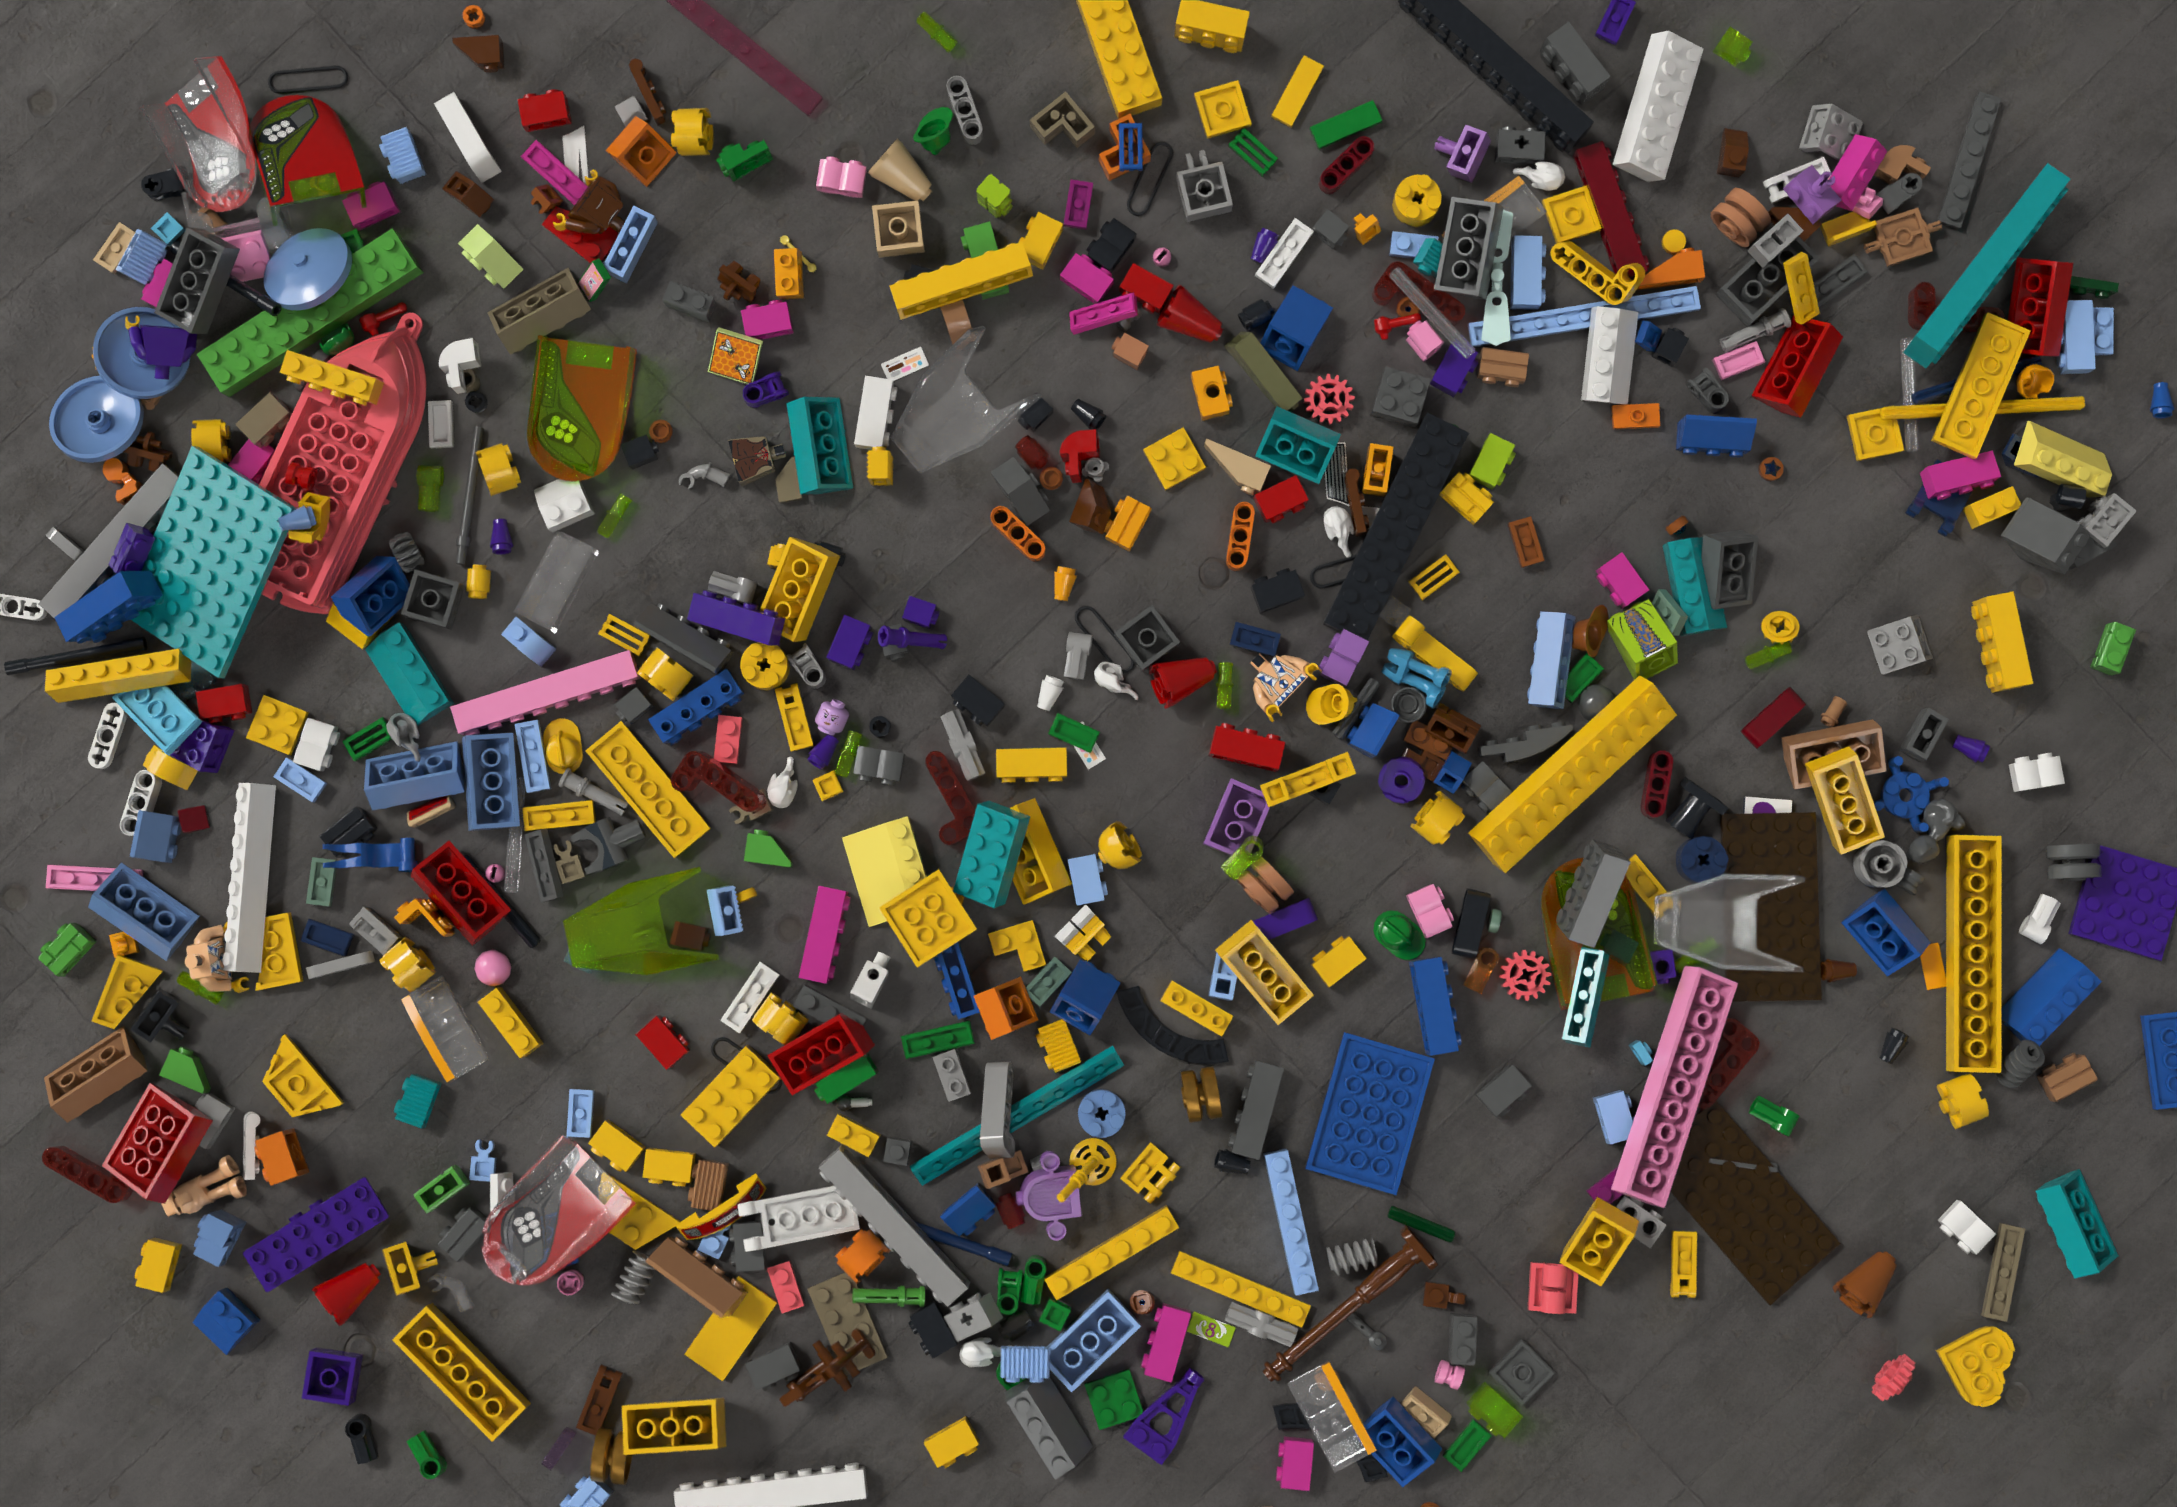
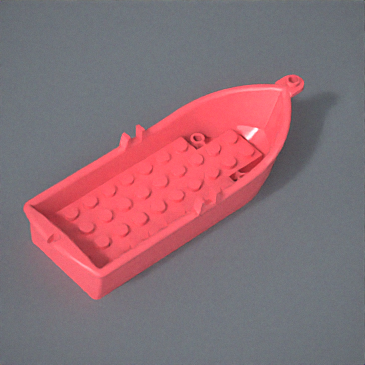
(355, 460)

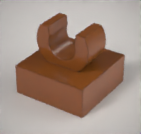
(546, 197)

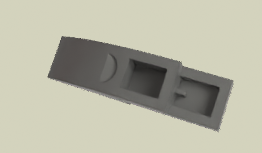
(1534, 742)

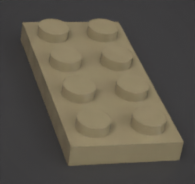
(841, 1316)

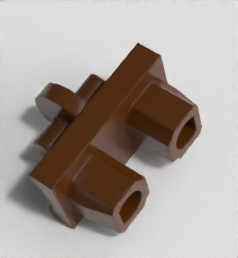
(735, 285)
(147, 449)

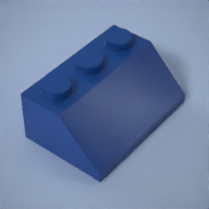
(1715, 435)
(373, 594)
(1886, 932)
(1400, 1442)

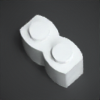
(316, 744)
(2035, 774)
(1966, 1227)

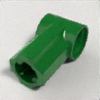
(1778, 1117)
(1033, 1282)
(424, 1452)

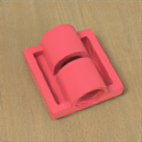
(1552, 1288)

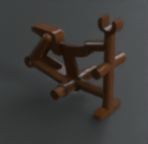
(829, 1368)

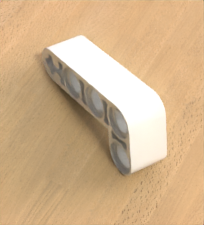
(467, 137)

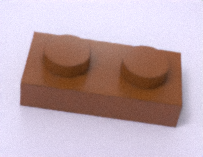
(1526, 542)
(1419, 738)

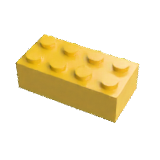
(2001, 642)
(1845, 800)
(1264, 972)
(731, 1096)

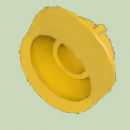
(1329, 704)
(562, 745)

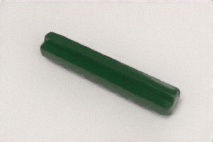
(1421, 1224)

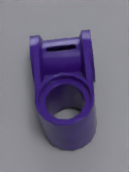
(766, 390)

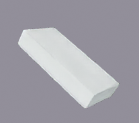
(441, 424)

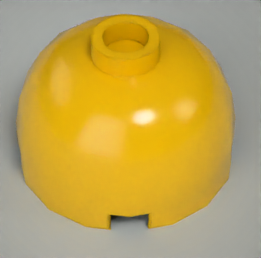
(1118, 848)

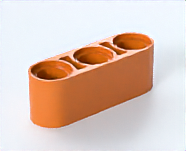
(1013, 523)
(1245, 526)

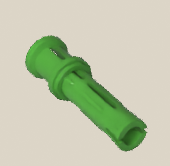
(901, 1296)

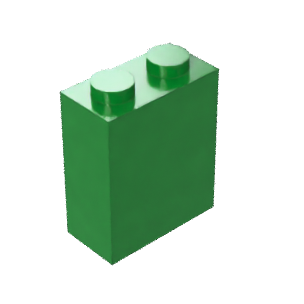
(845, 1079)

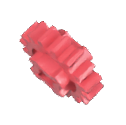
(1336, 406)
(1520, 965)
(1893, 1377)

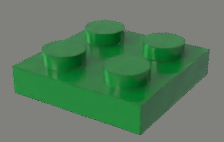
(1114, 1399)

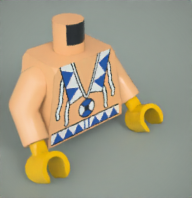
(1279, 680)
(206, 961)

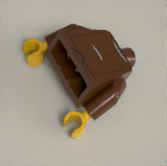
(595, 208)

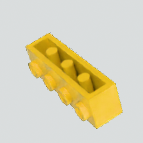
(331, 377)

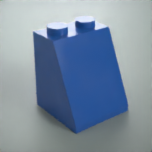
(1295, 327)
(1085, 997)

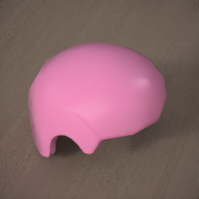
(492, 968)

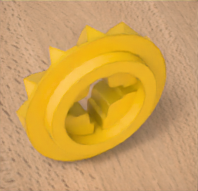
(1774, 620)

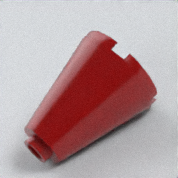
(1189, 317)
(1180, 678)
(347, 1291)

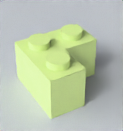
(488, 254)

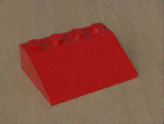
(157, 1144)

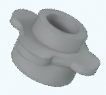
(1091, 464)

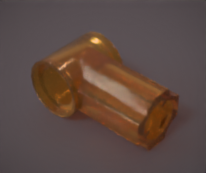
(1479, 972)

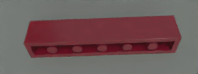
(1609, 202)

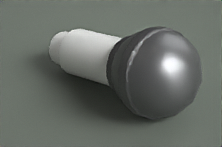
(845, 1103)

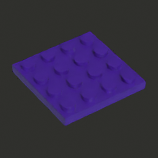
(2128, 904)

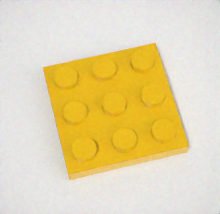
(928, 918)

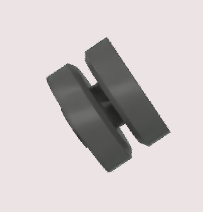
(2073, 862)

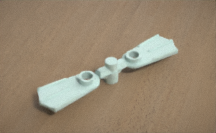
(1496, 318)

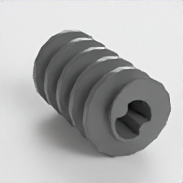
(2020, 1064)

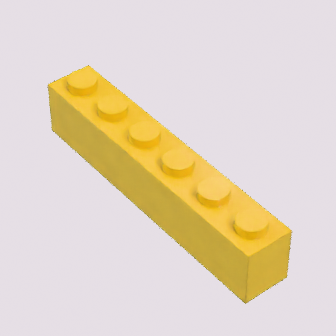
(961, 280)
(118, 675)
(1111, 1252)

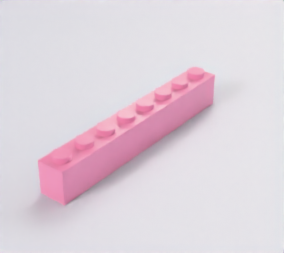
(545, 693)

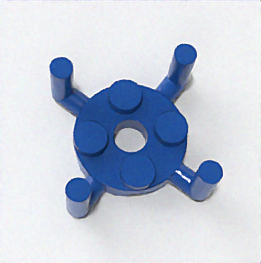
(1919, 794)

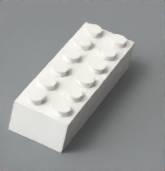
(1658, 106)

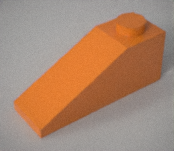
(1680, 269)

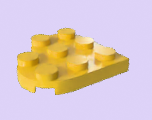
(1978, 1364)

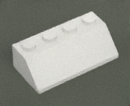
(1609, 355)

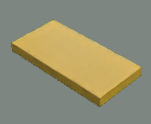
(726, 1338)

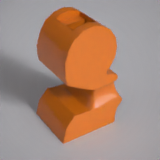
(117, 473)

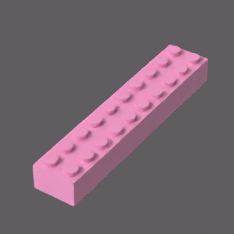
(1674, 1086)

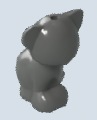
(1941, 818)

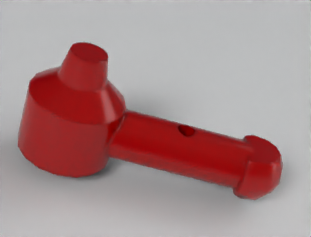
(371, 321)
(1384, 325)

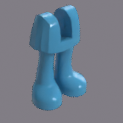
(1400, 673)

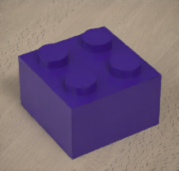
(332, 1376)

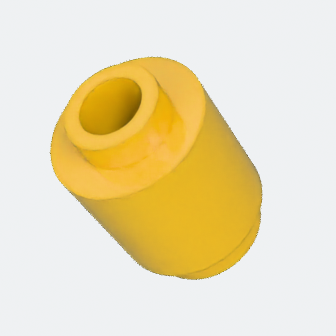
(478, 582)

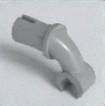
(705, 471)

